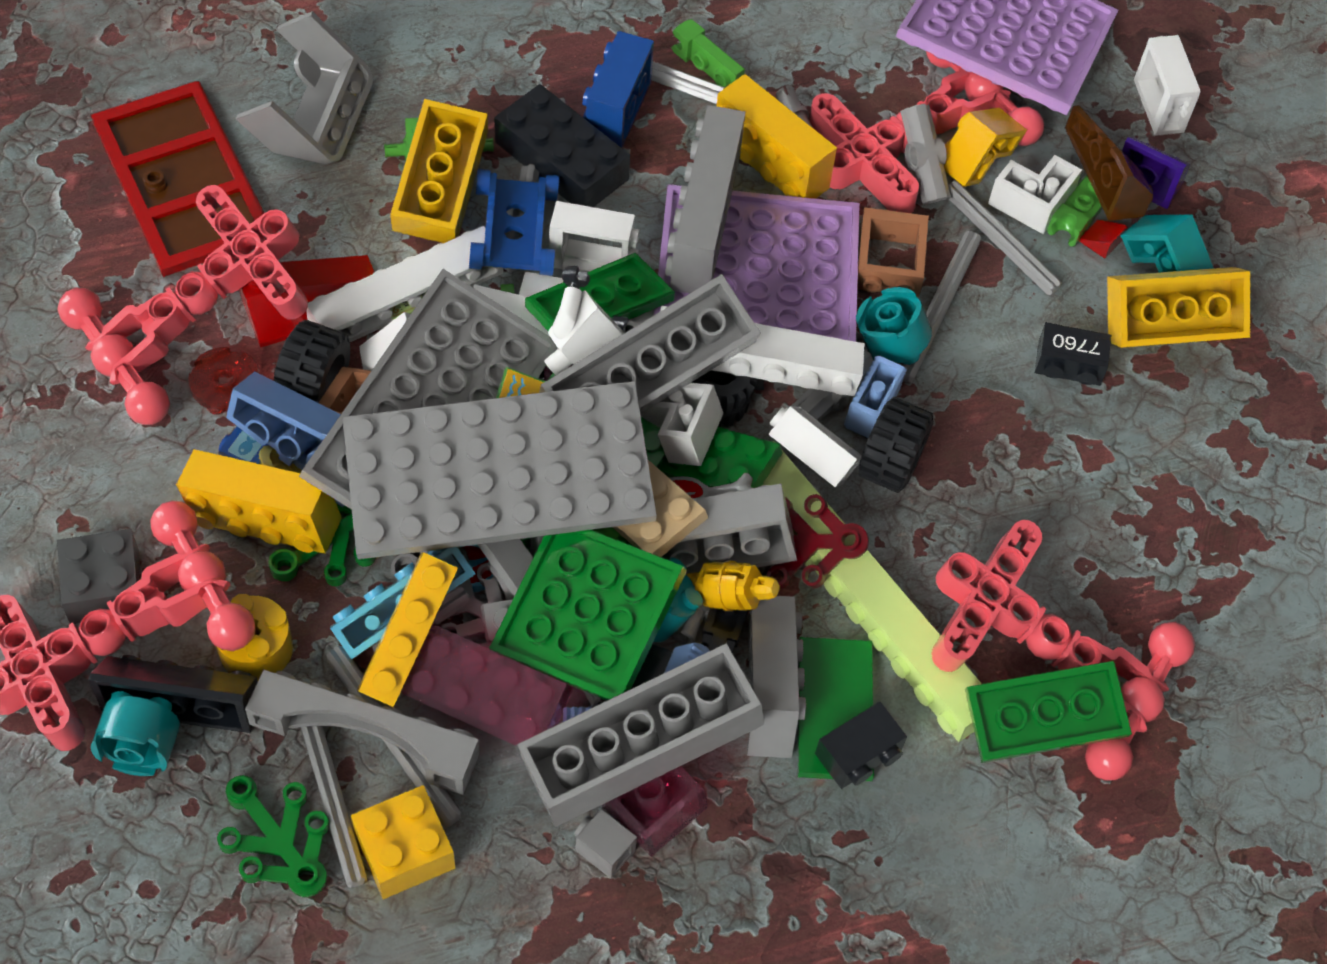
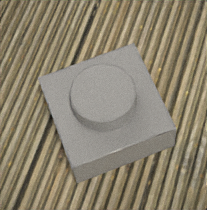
(492, 617)

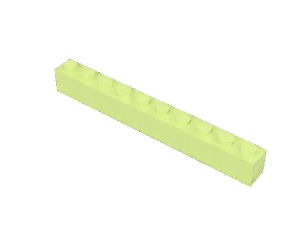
(885, 614)

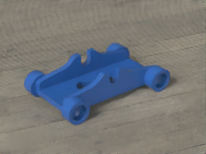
(506, 195)

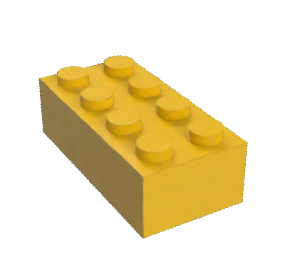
(779, 141)
(439, 172)
(1179, 306)
(258, 502)

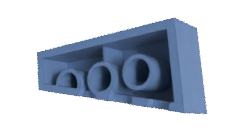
(280, 418)

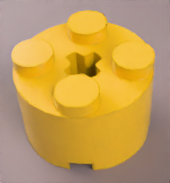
(271, 642)

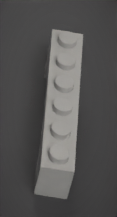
(286, 704)

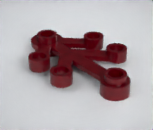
(809, 542)

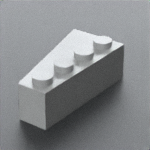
(776, 675)

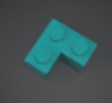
(1168, 242)

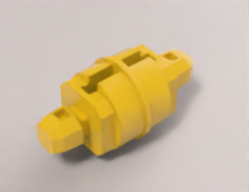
(733, 585)

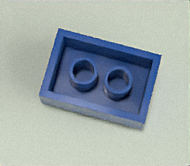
(619, 86)

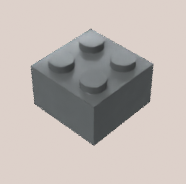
(96, 570)

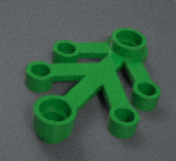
(337, 559)
(277, 841)

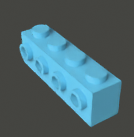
(366, 624)

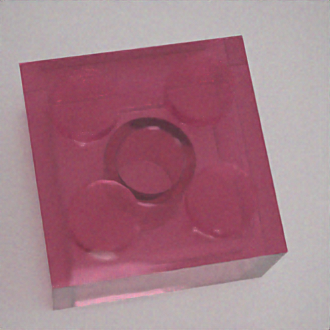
(659, 808)

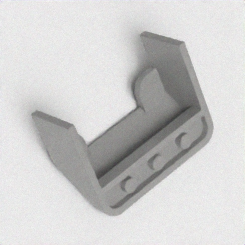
(331, 103)

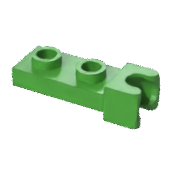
(705, 54)
(1076, 212)

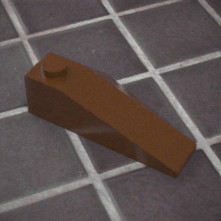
(1111, 172)

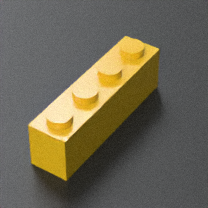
(407, 629)

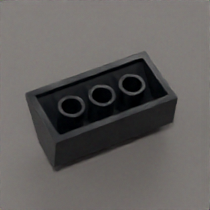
(196, 694)

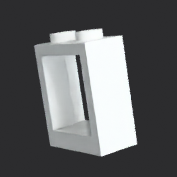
(1165, 84)
(591, 223)
(814, 444)

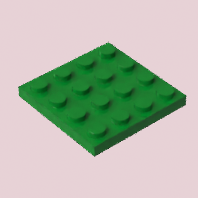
(588, 611)

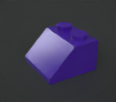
(1159, 168)

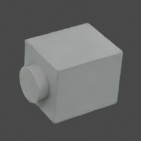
(605, 842)

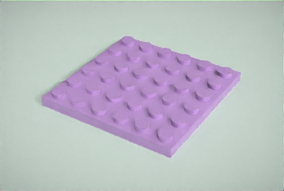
(1021, 44)
(785, 260)

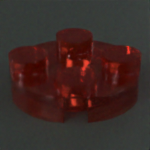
(206, 373)

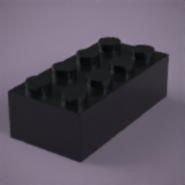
(562, 143)

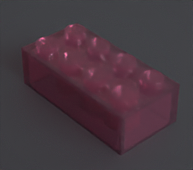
(485, 687)

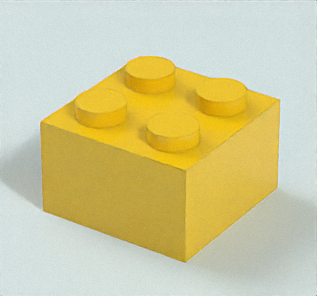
(403, 842)

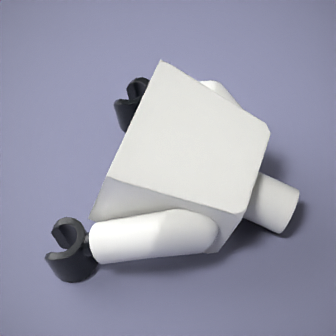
(580, 324)

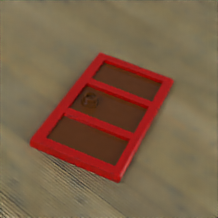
(163, 157)

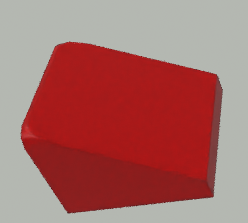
(1103, 237)

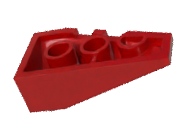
(314, 279)

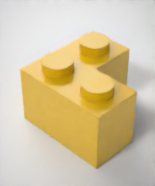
(978, 142)

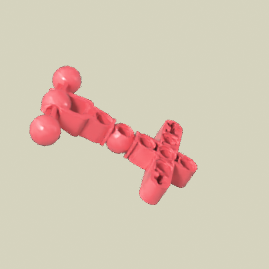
(873, 152)
(114, 353)
(40, 666)
(1143, 691)

